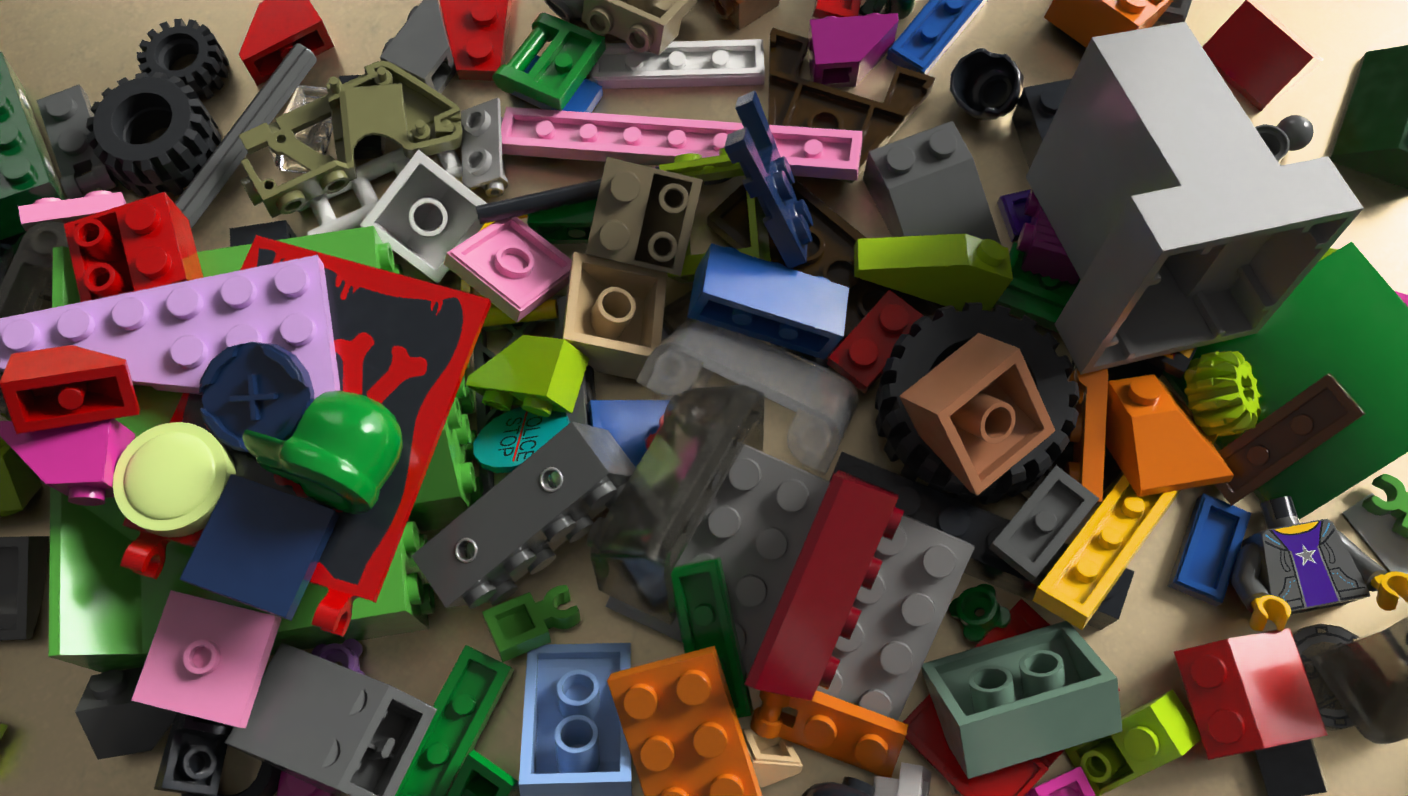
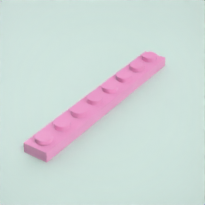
(659, 139)

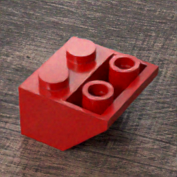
(132, 248)

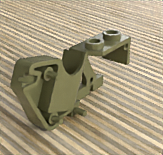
(379, 103)

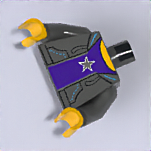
(1306, 569)

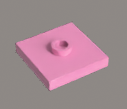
(511, 266)
(207, 659)

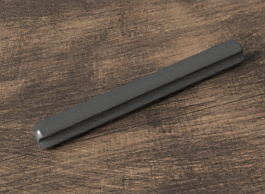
(231, 150)

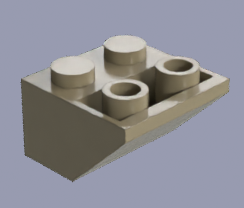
(643, 216)

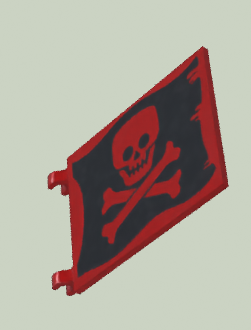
(396, 345)

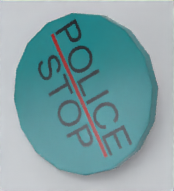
(514, 438)

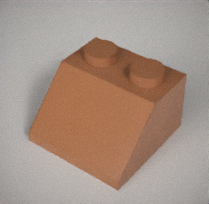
(979, 411)

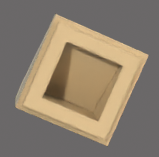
(771, 758)

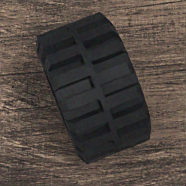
(134, 113)

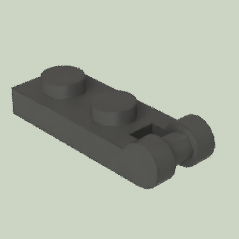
(65, 123)

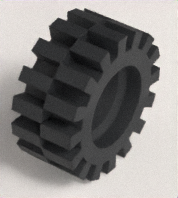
(180, 41)

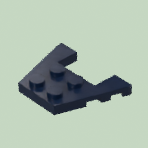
(770, 181)

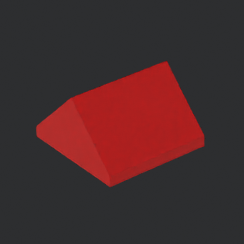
(1259, 55)

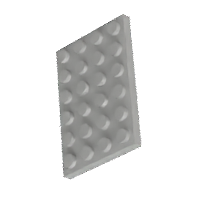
(759, 532)

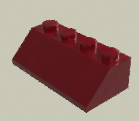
(823, 588)

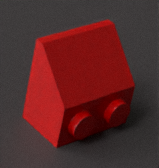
(1249, 693)

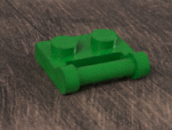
(558, 69)

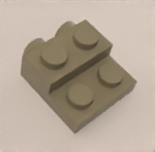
(641, 23)

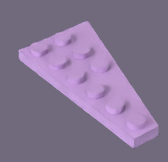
(181, 326)

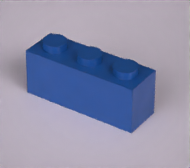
(768, 301)

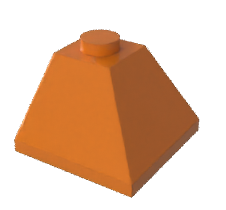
(1157, 439)

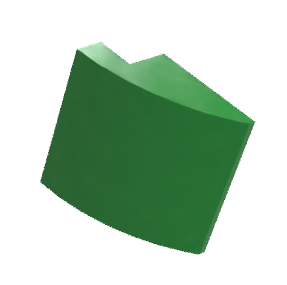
(1340, 324)

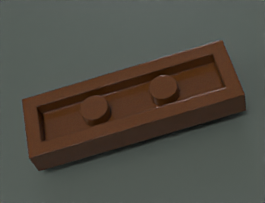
(1287, 436)

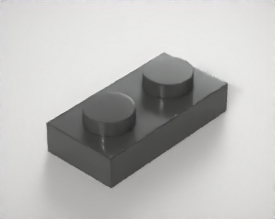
(1043, 523)

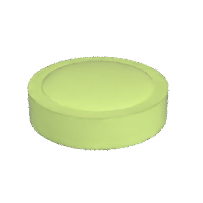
(172, 478)

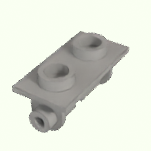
(483, 148)

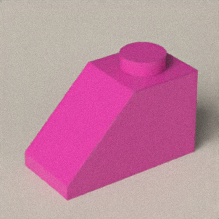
(73, 458)

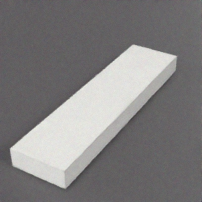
(682, 65)

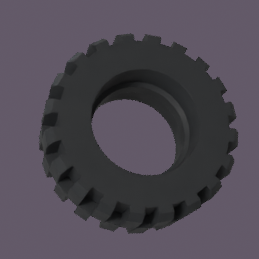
(933, 342)

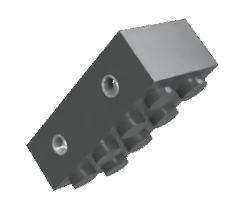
(526, 518)

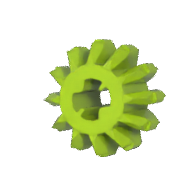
(1222, 393)

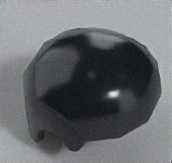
(986, 84)

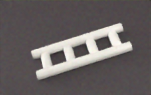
(364, 191)

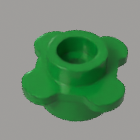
(977, 598)

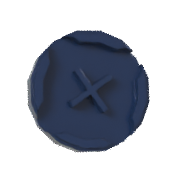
(254, 390)

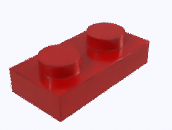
(868, 346)

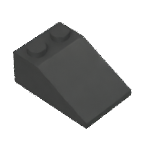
(929, 186)

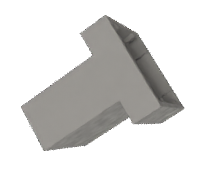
(1173, 203)

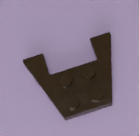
(815, 105)

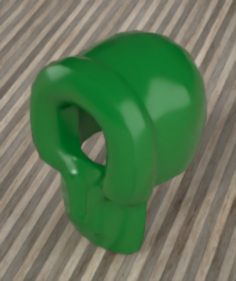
(337, 452)

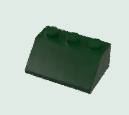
(1375, 118)

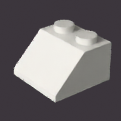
(425, 215)

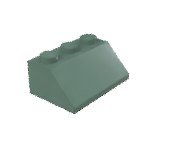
(1022, 698)

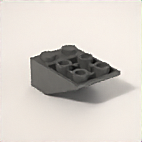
(332, 726)

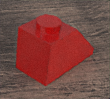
(276, 30)
(66, 388)

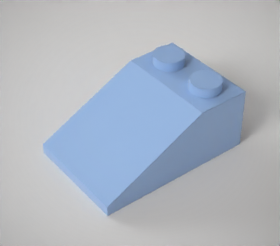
(571, 723)

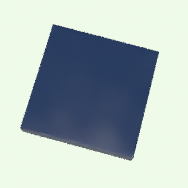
(260, 547)

